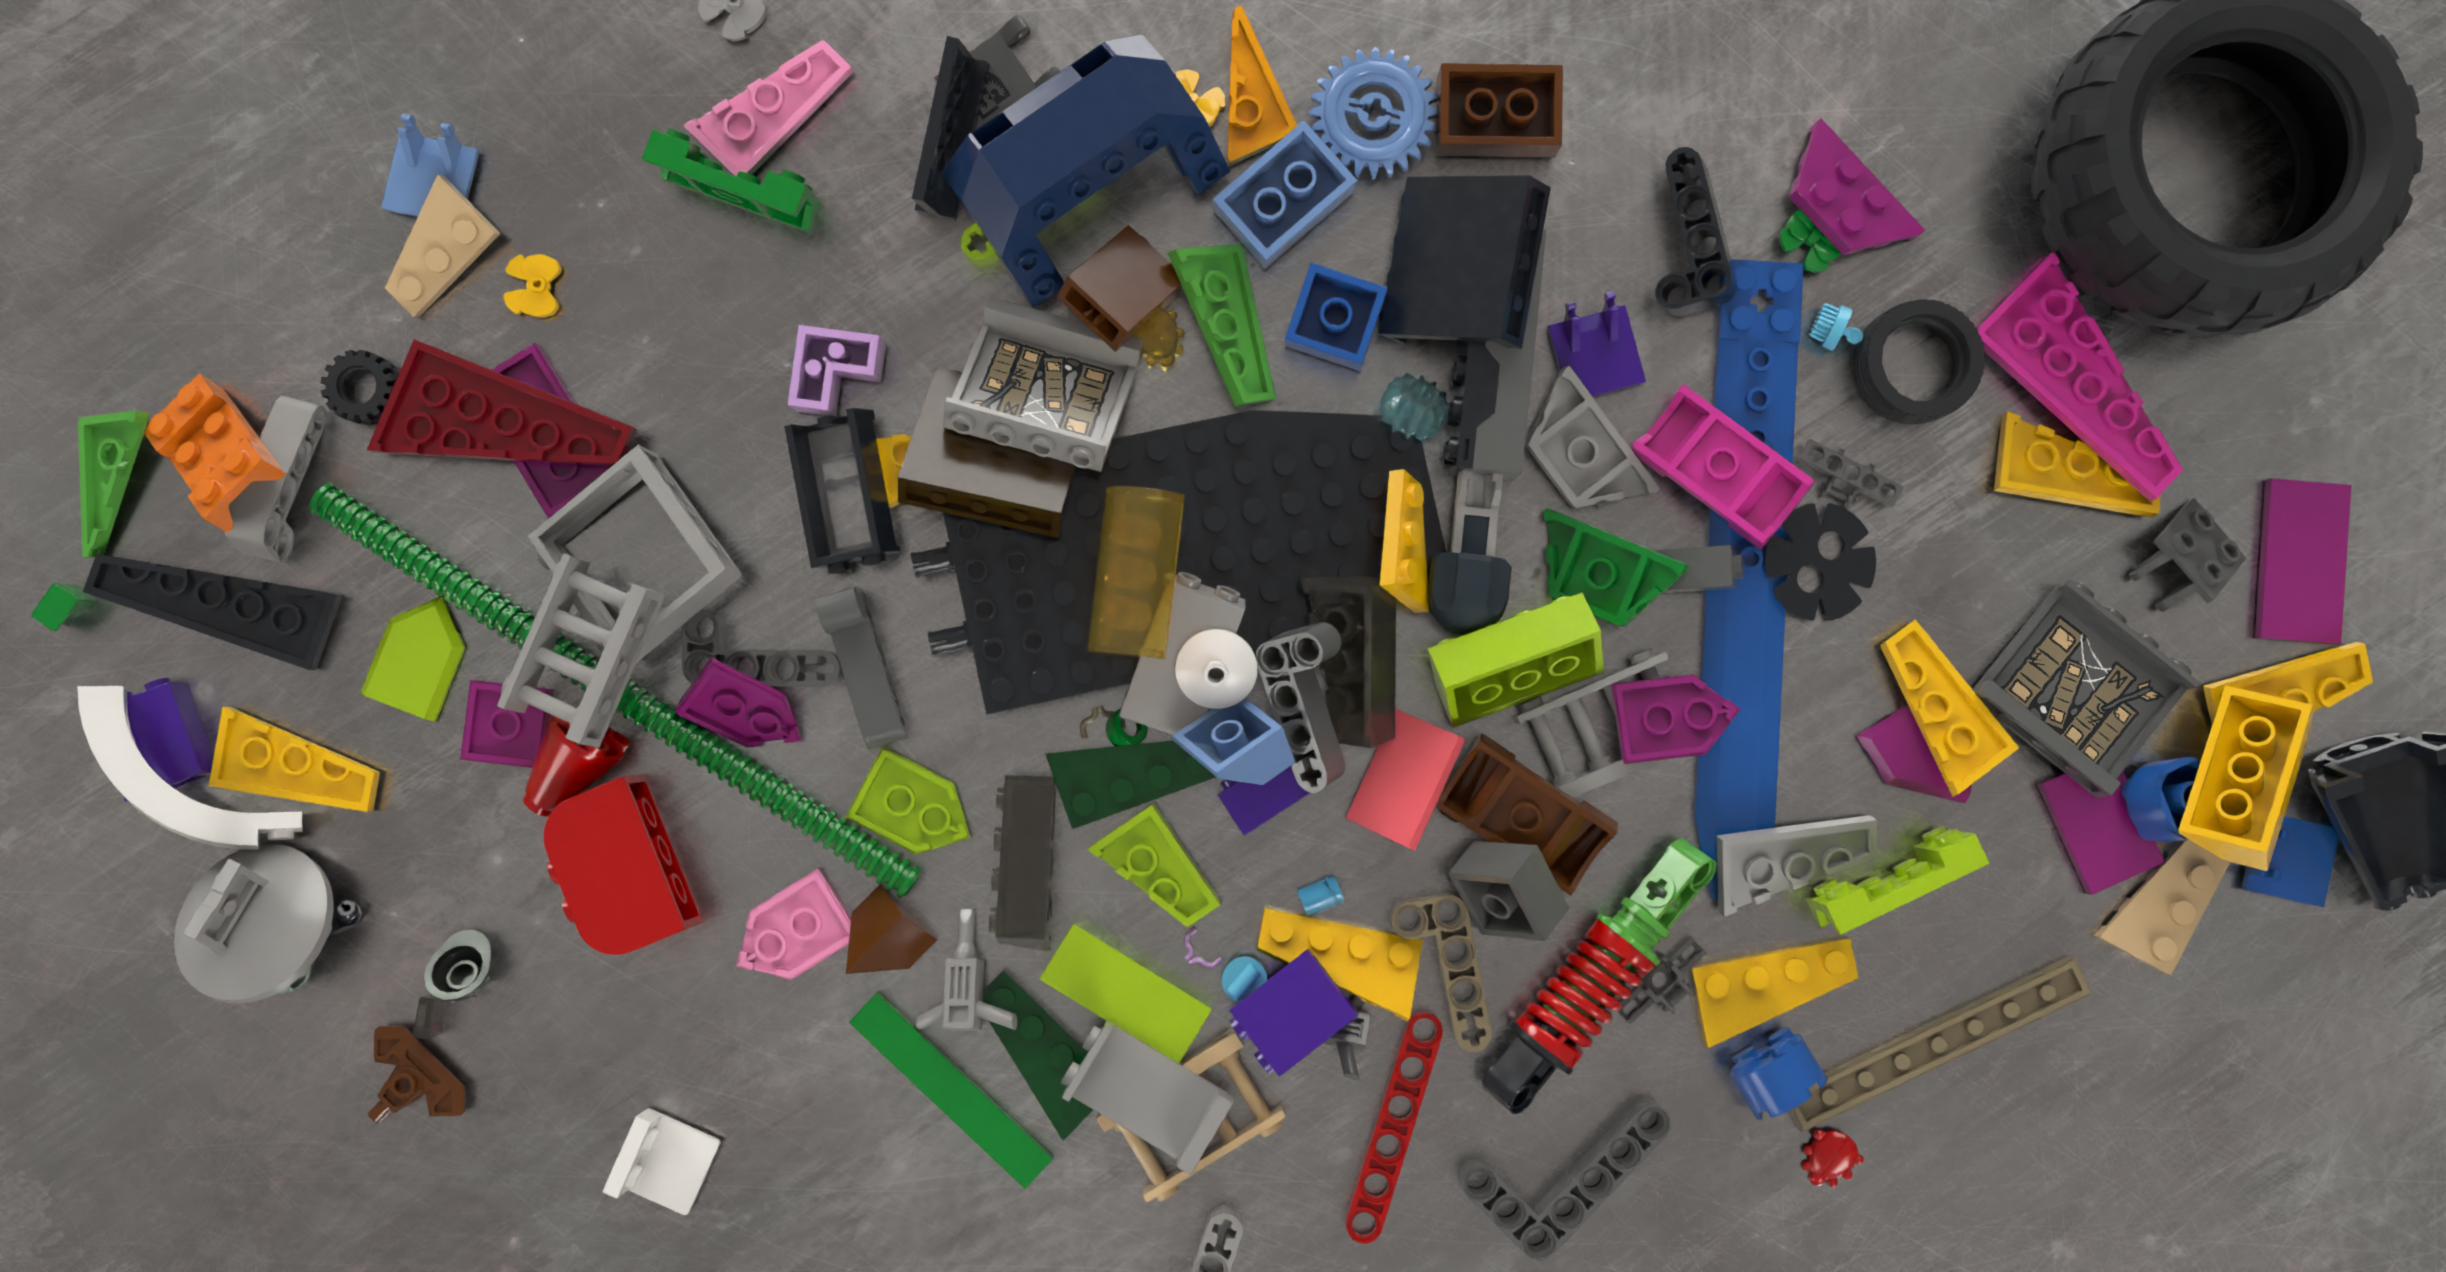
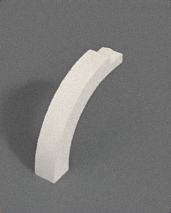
(111, 741)

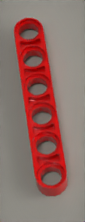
(1389, 1125)

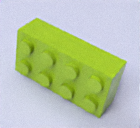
(1517, 659)

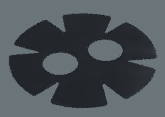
(1851, 566)

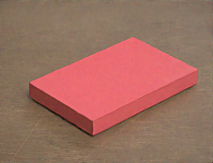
(1405, 780)

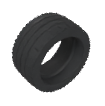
(1963, 345)

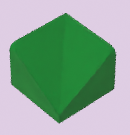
(60, 602)

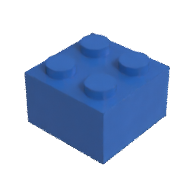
(1335, 316)

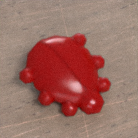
(1830, 1157)

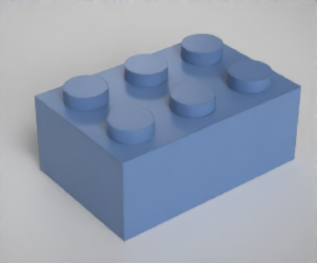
(1284, 194)

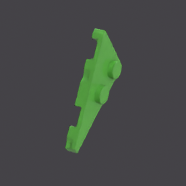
(105, 463)

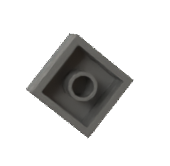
(1509, 890)

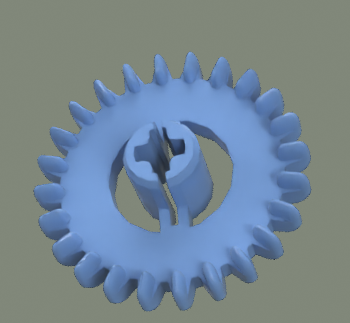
(1412, 122)

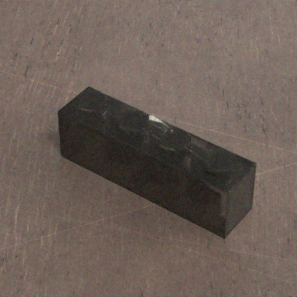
(1364, 669)
(1025, 862)

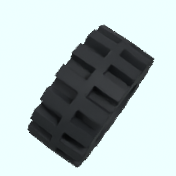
(338, 384)

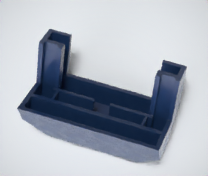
(1071, 143)

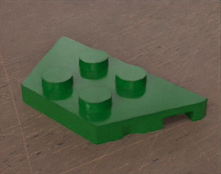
(1609, 570)

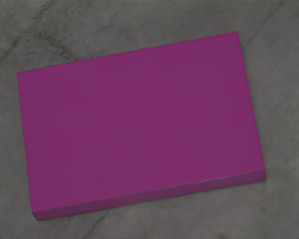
(2098, 833)

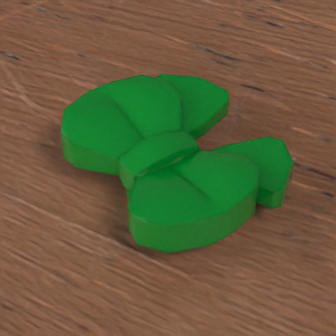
(1802, 229)

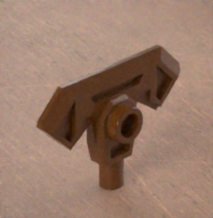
(414, 1076)

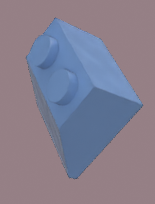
(1237, 743)

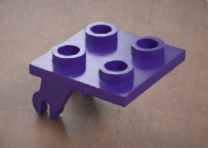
(1598, 347)

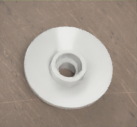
(1216, 650)

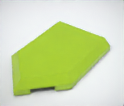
(416, 660)
(908, 805)

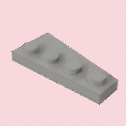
(1785, 857)

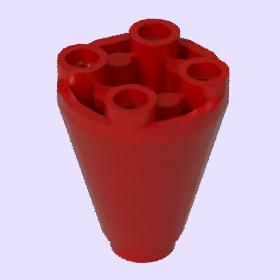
(568, 768)

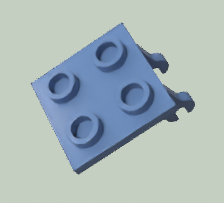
(419, 161)

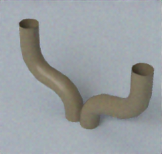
(1093, 716)

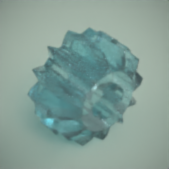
(1414, 406)

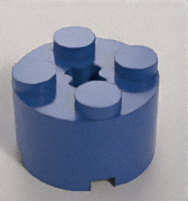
(2159, 796)
(1777, 1074)

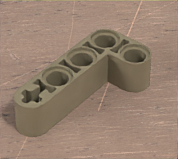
(1451, 972)

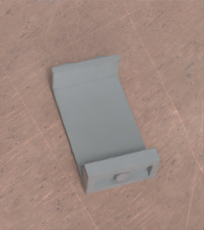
(1154, 692)
(1147, 1094)

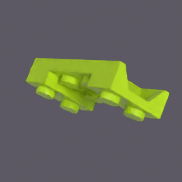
(1942, 857)

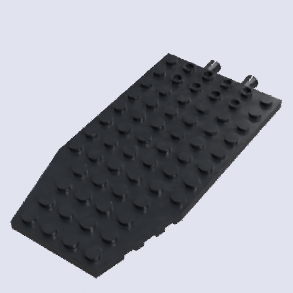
(1261, 511)

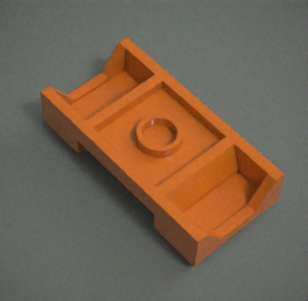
(211, 448)

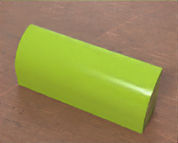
(1125, 993)

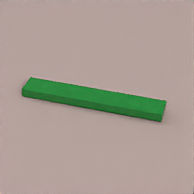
(951, 1090)

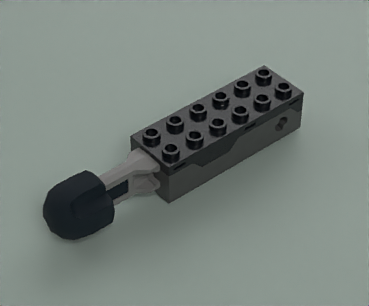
(1486, 448)

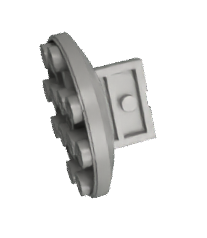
(254, 924)

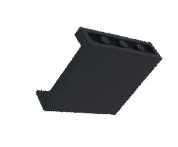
(1465, 259)

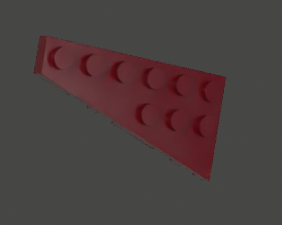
(473, 412)

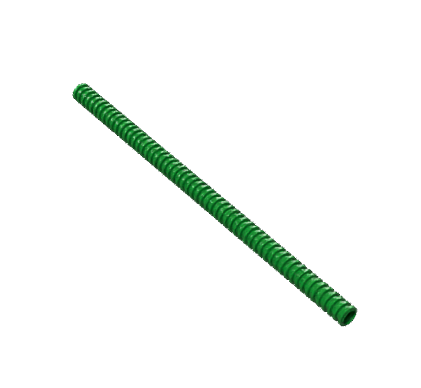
(635, 703)

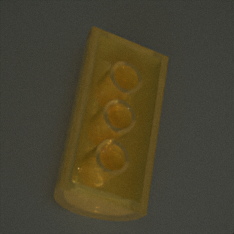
(1136, 572)

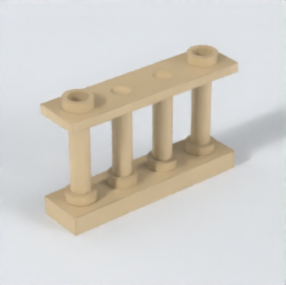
(1225, 1053)

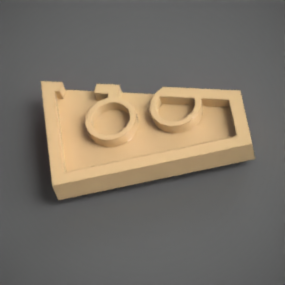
(439, 247)

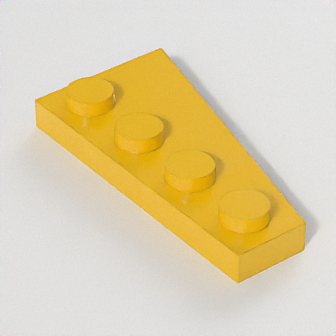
(2313, 679)
(1360, 960)

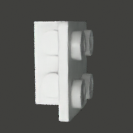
(663, 1161)

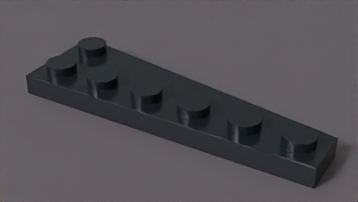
(245, 612)

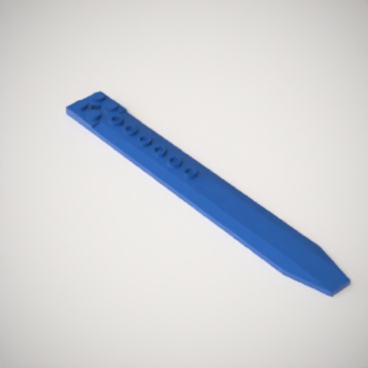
(1747, 624)

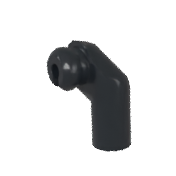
(345, 916)

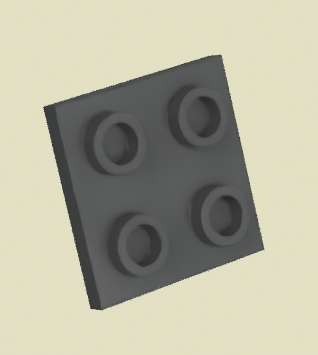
(2199, 550)

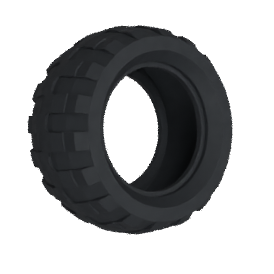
(2347, 131)

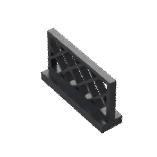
(951, 119)

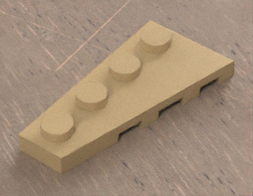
(2167, 907)

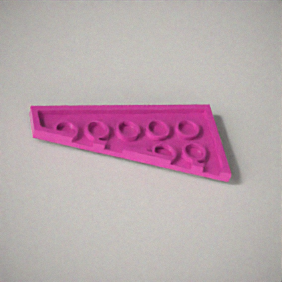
(2071, 369)

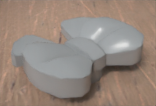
(743, 18)

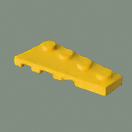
(2053, 468)
(1949, 713)
(276, 763)
(1761, 986)

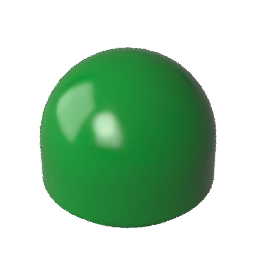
(1118, 736)

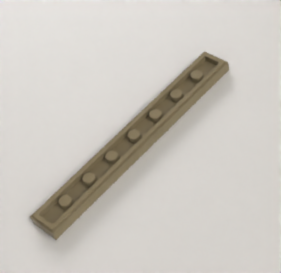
(1943, 1041)

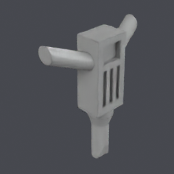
(964, 988)

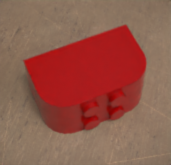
(618, 867)

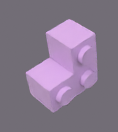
(826, 357)

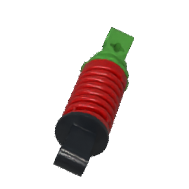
(1614, 954)

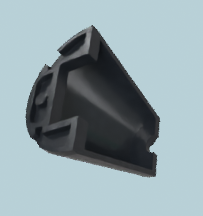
(2389, 811)

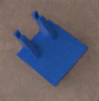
(2299, 864)

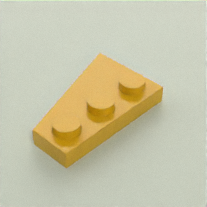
(1404, 543)

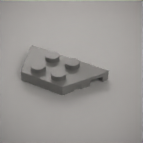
(1583, 448)

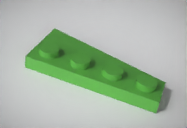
(1226, 311)

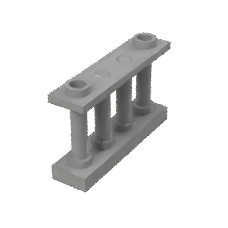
(619, 655)
(1602, 766)

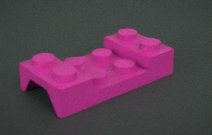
(1723, 466)

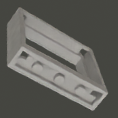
(600, 495)

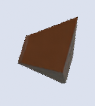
(885, 935)

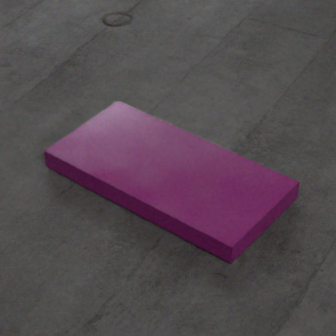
(550, 482)
(2303, 561)

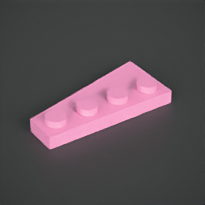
(764, 116)

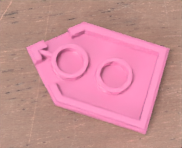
(795, 928)

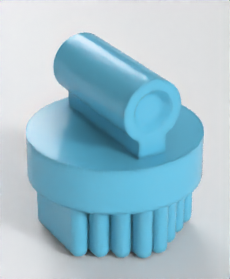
(1831, 325)
(1242, 977)

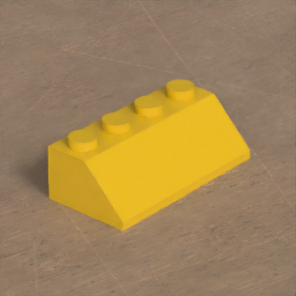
(2247, 776)

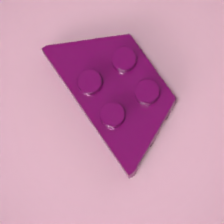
(1847, 197)

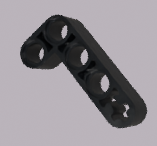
(1693, 230)

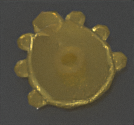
(1161, 339)

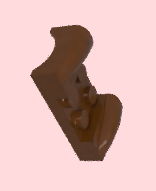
(1517, 806)

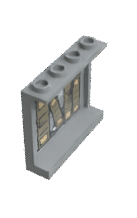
(1043, 385)

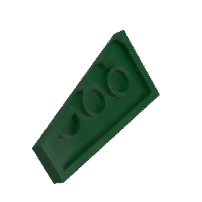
(1121, 777)
(1040, 1050)

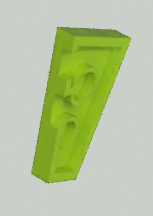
(1159, 864)

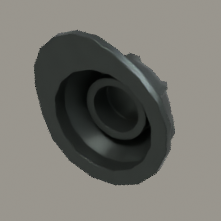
(459, 967)

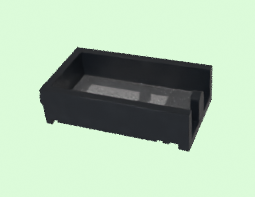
(841, 491)

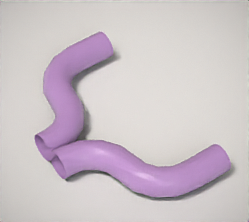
(1217, 962)

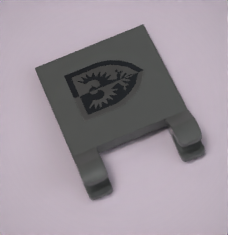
(1006, 77)

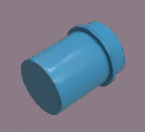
(1321, 895)

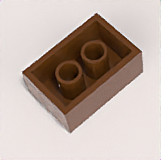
(1499, 110)

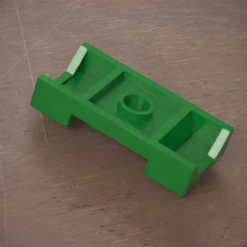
(779, 198)

